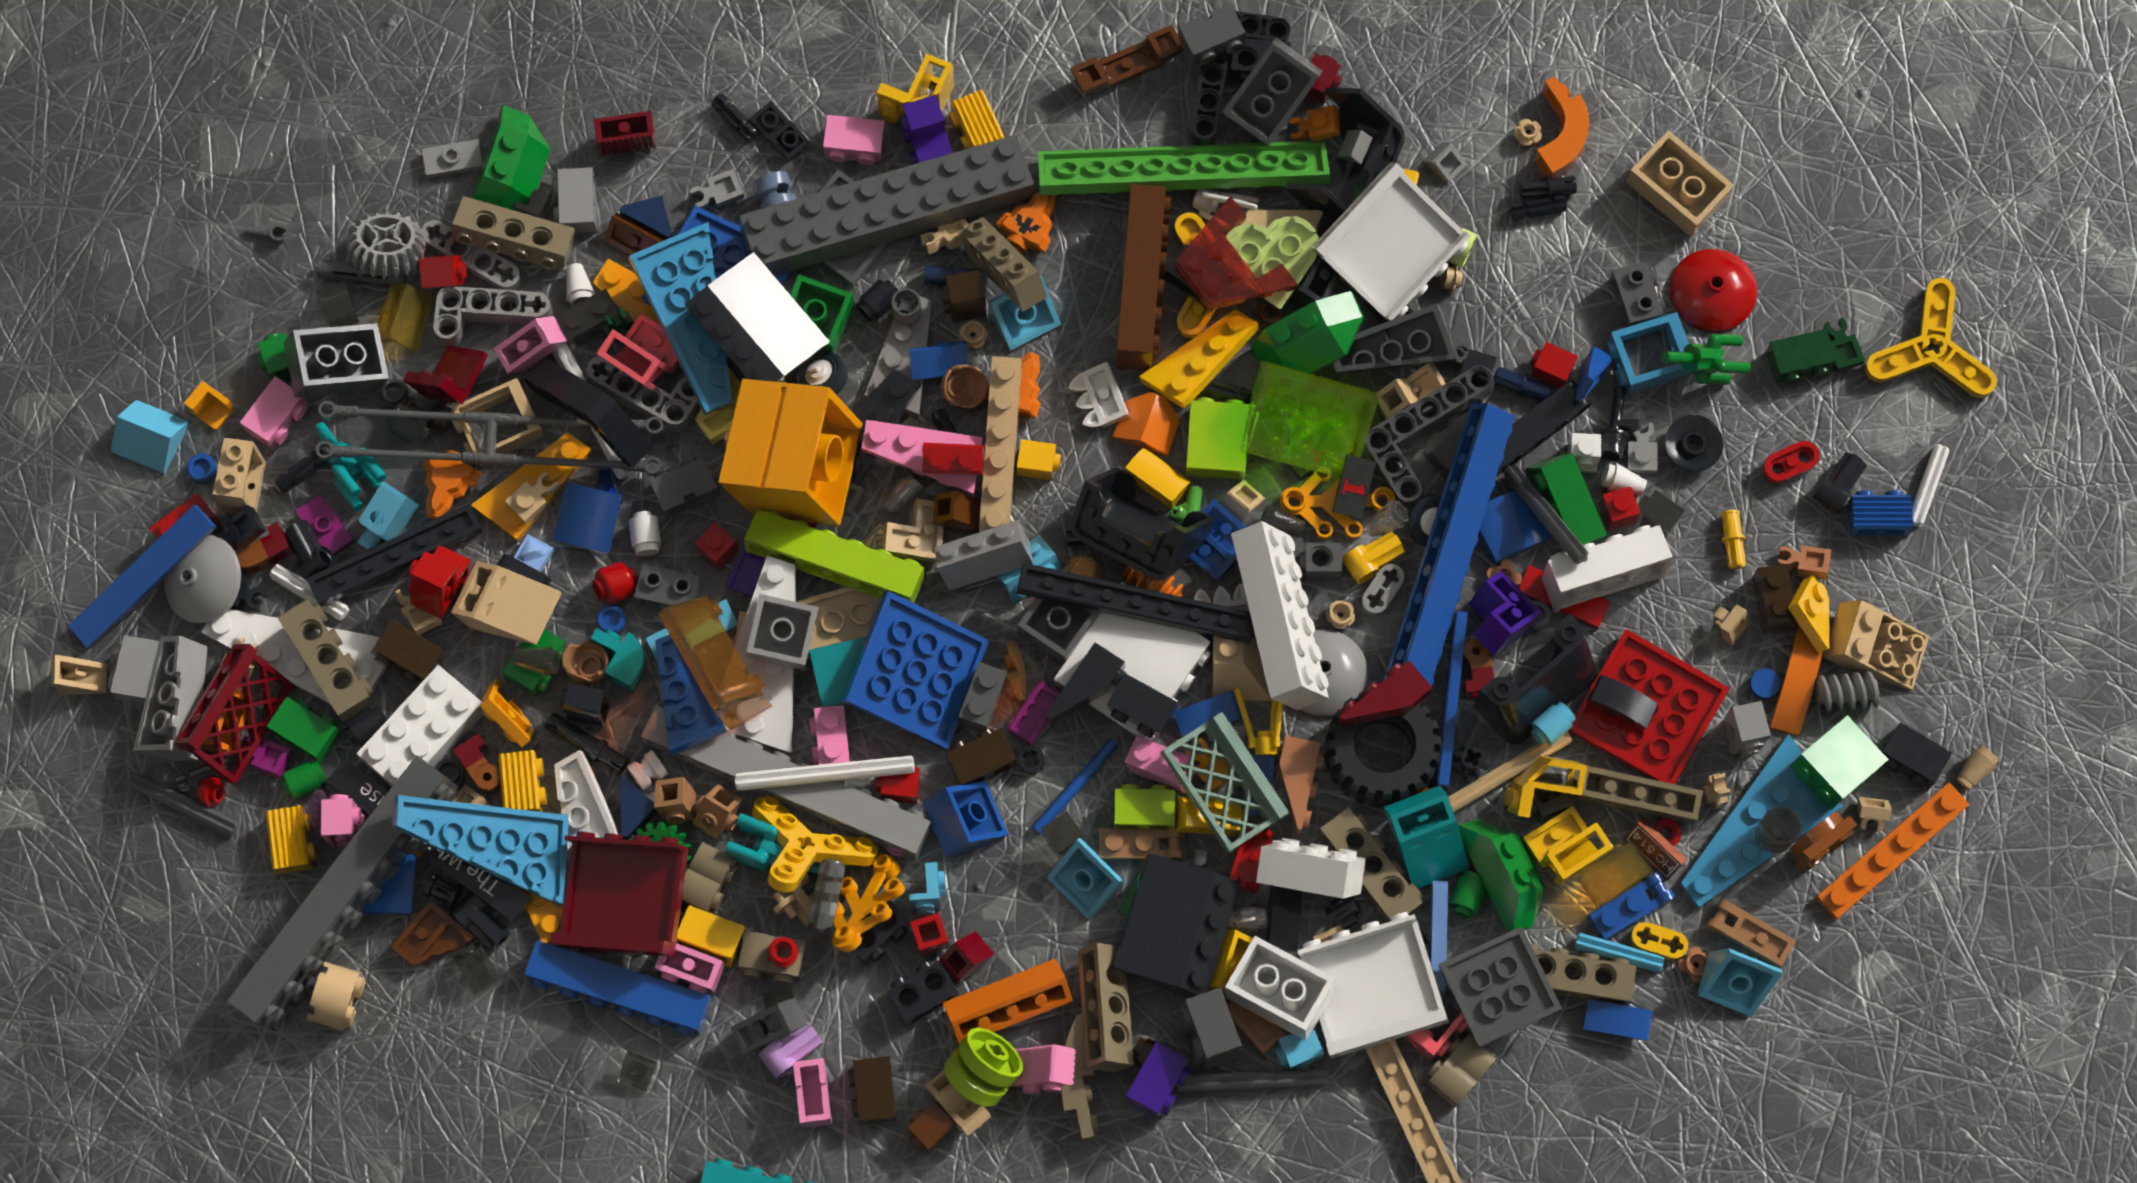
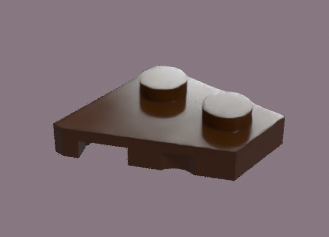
(430, 936)

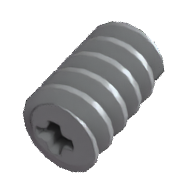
(1846, 690)

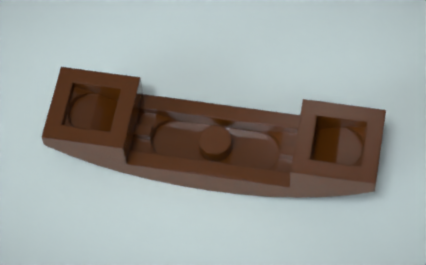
(1128, 63)

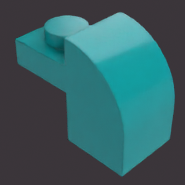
(628, 661)

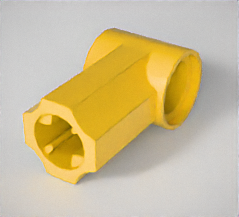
(1367, 560)

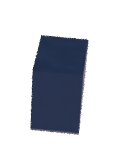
(650, 214)
(635, 809)

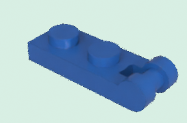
(1630, 907)

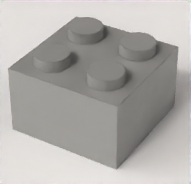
(781, 632)

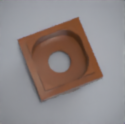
(1821, 839)

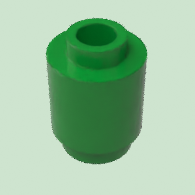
(303, 779)
(1468, 895)

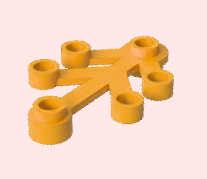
(1326, 502)
(848, 934)

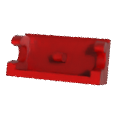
(1247, 861)

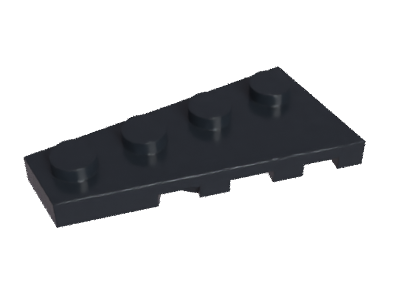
(883, 404)

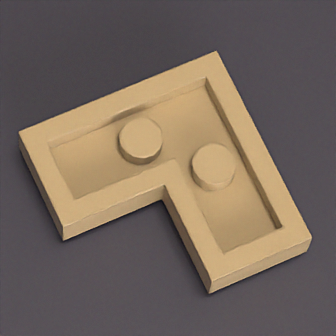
(915, 540)

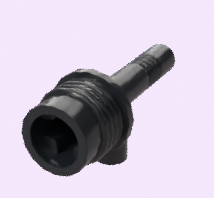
(1614, 438)

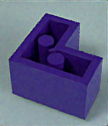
(924, 129)
(1505, 613)
(1156, 1081)

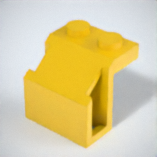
(891, 99)
(1520, 795)
(1565, 844)

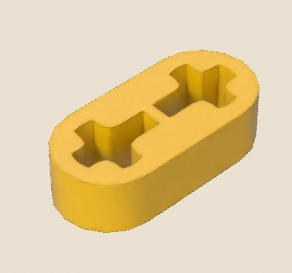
(1661, 934)

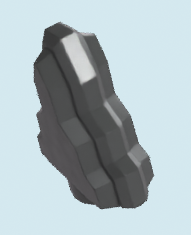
(826, 894)

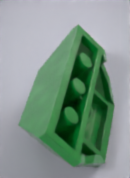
(512, 161)
(1311, 335)
(1505, 872)

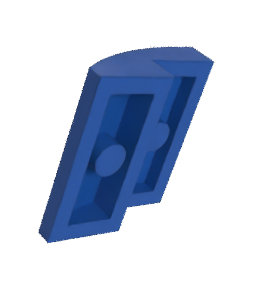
(587, 517)
(1510, 527)
(1217, 551)
(396, 893)

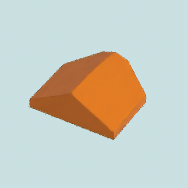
(1150, 423)

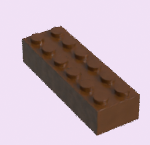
(1143, 277)

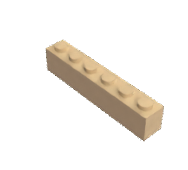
(1000, 442)

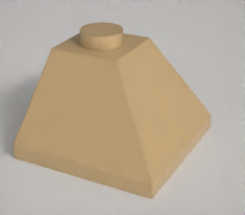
(1240, 667)

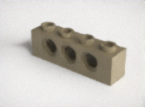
(504, 222)
(1003, 264)
(344, 701)
(1641, 795)
(1353, 825)
(1586, 987)
(1104, 1010)

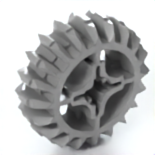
(385, 245)

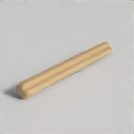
(1505, 772)

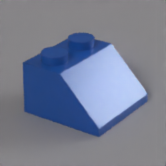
(965, 818)

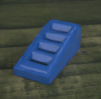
(1592, 372)

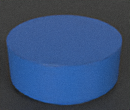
(202, 468)
(611, 618)
(1764, 684)

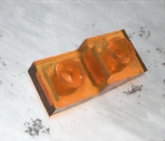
(1017, 680)

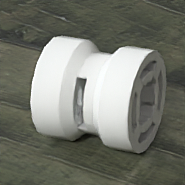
(649, 769)

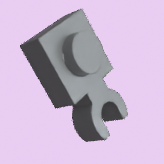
(721, 188)
(1642, 454)

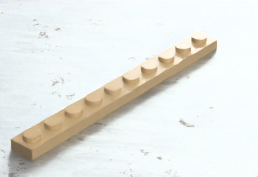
(1408, 1105)

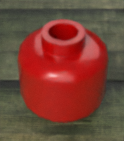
(614, 583)

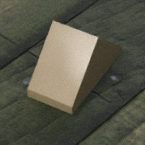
(78, 676)

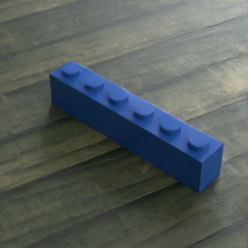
(617, 987)

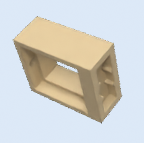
(489, 399)
(237, 469)

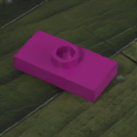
(325, 525)
(1031, 717)

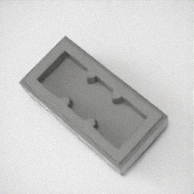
(452, 158)

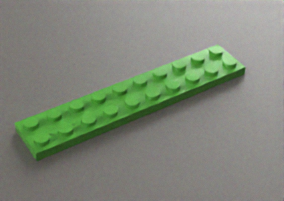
(1183, 167)

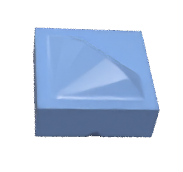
(534, 553)

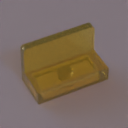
(404, 315)

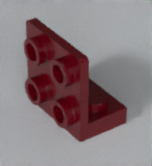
(452, 377)

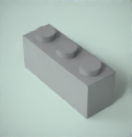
(983, 555)

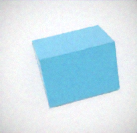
(1019, 326)
(148, 436)
(1085, 879)
(1737, 980)

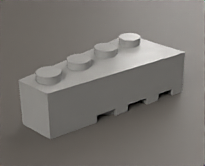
(171, 698)

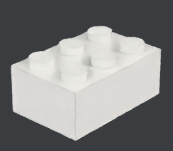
(1311, 868)
(1280, 988)

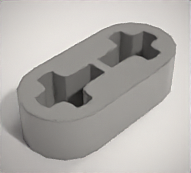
(1377, 586)

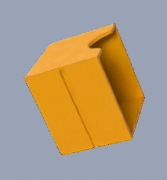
(791, 451)

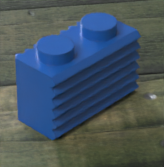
(1880, 514)

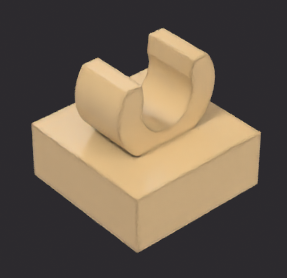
(1732, 623)
(1873, 809)

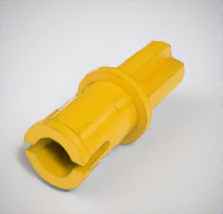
(1733, 539)

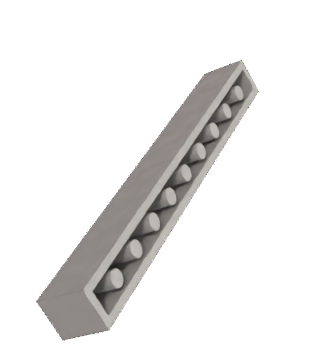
(828, 801)

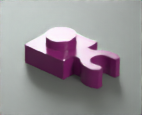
(270, 757)

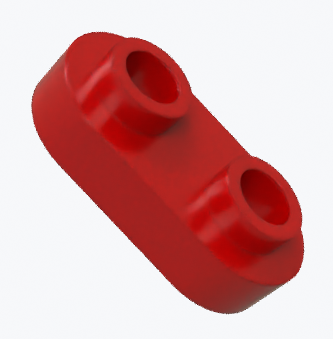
(1789, 462)

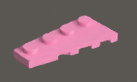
(905, 447)

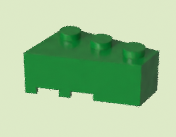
(1566, 492)

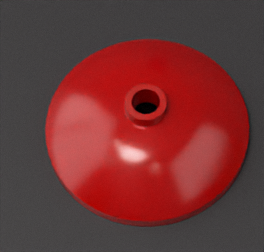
(1708, 306)

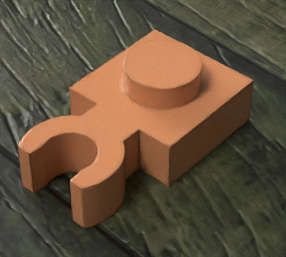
(1808, 561)

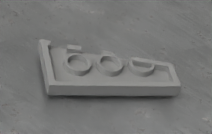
(896, 352)

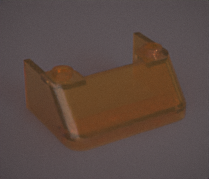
(715, 661)

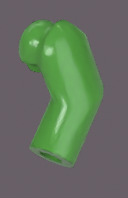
(1192, 504)

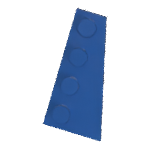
(687, 711)

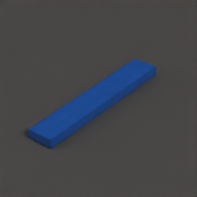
(142, 576)
(1451, 699)

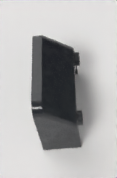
(1349, 178)

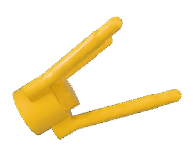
(1267, 741)

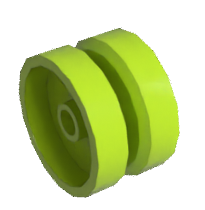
(983, 1067)

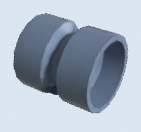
(773, 189)

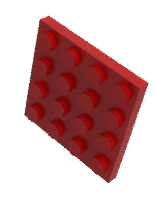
(1684, 710)

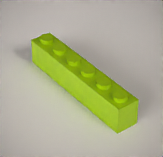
(833, 557)

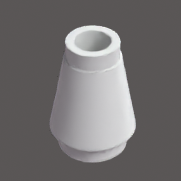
(577, 284)
(1617, 477)

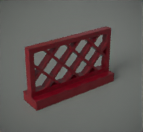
(219, 695)

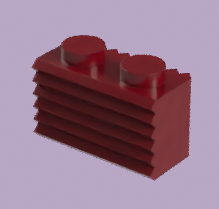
(625, 133)

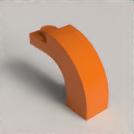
(1563, 152)

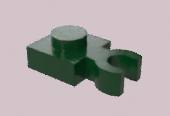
(619, 322)
(1846, 348)

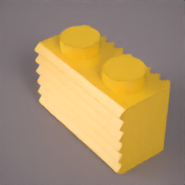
(975, 120)
(521, 781)
(290, 840)

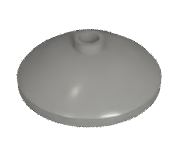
(212, 583)
(1346, 675)

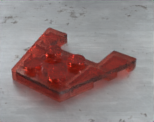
(1218, 270)

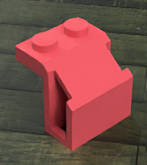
(645, 353)

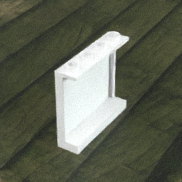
(1391, 242)
(1151, 652)
(1380, 985)

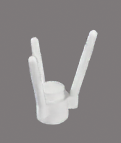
(1209, 200)

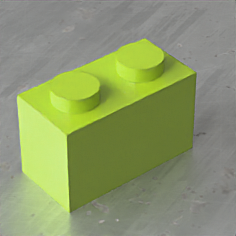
(1144, 807)

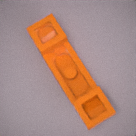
(1796, 686)

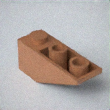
(1296, 773)

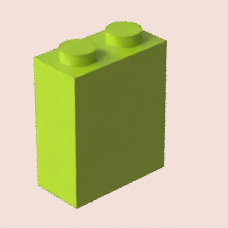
(1216, 439)

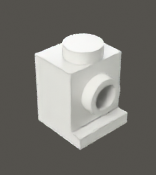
(1586, 450)

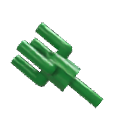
(1707, 359)

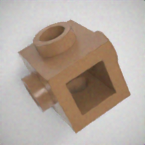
(717, 811)

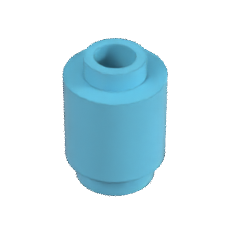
(1552, 724)

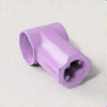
(793, 1048)

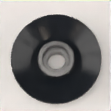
(1698, 431)

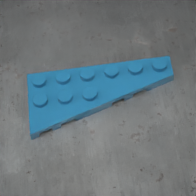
(671, 277)
(506, 842)
(1734, 847)

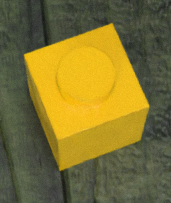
(1037, 460)

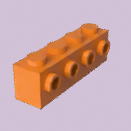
(1009, 1000)

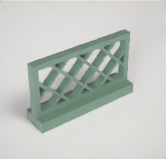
(1242, 766)

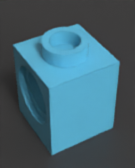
(1296, 1052)

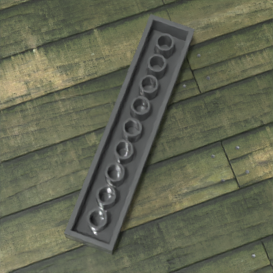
(888, 206)
(335, 902)

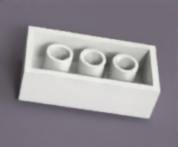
(1610, 567)
(424, 726)

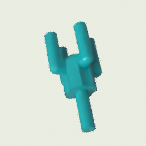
(351, 470)
(765, 849)

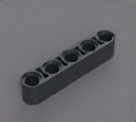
(1543, 423)

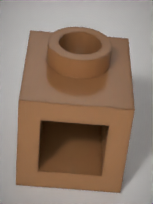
(675, 800)

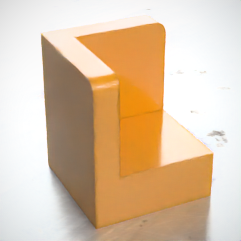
(209, 406)

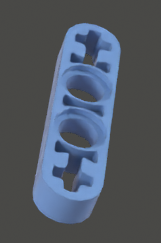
(1438, 931)

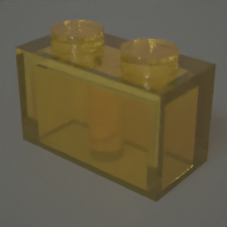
(1614, 874)

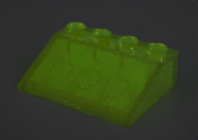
(1307, 419)

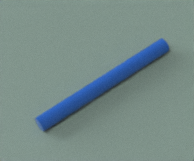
(1076, 785)

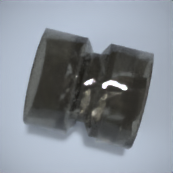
(1778, 830)

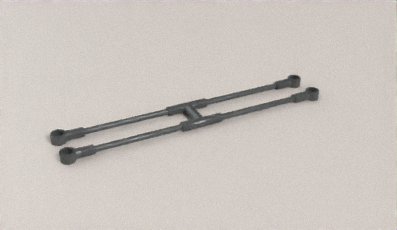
(489, 456)

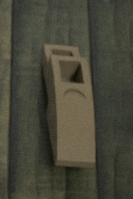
(1076, 1096)

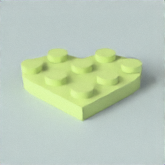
(1282, 242)

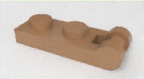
(1136, 843)
(1751, 933)

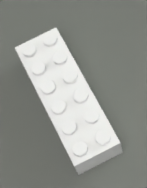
(1280, 616)

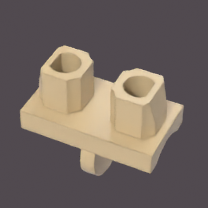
(795, 902)

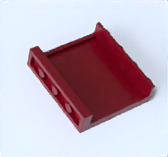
(622, 894)

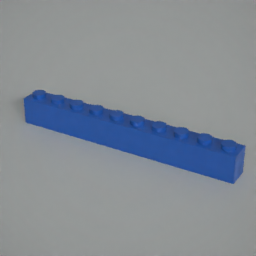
(1452, 539)

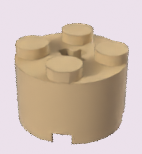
(335, 996)

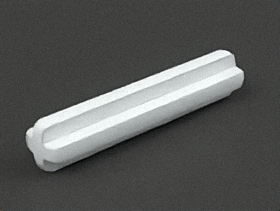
(1929, 484)
(301, 588)

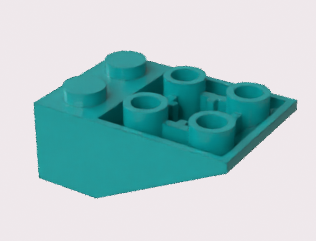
(1427, 836)

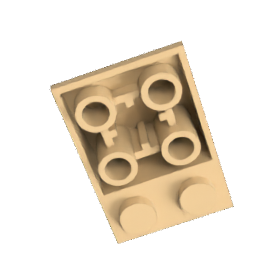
(505, 603)
(1876, 642)

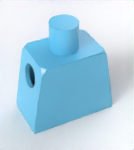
(391, 508)

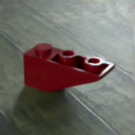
(1392, 697)

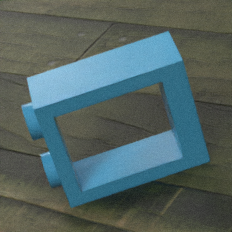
(1624, 373)

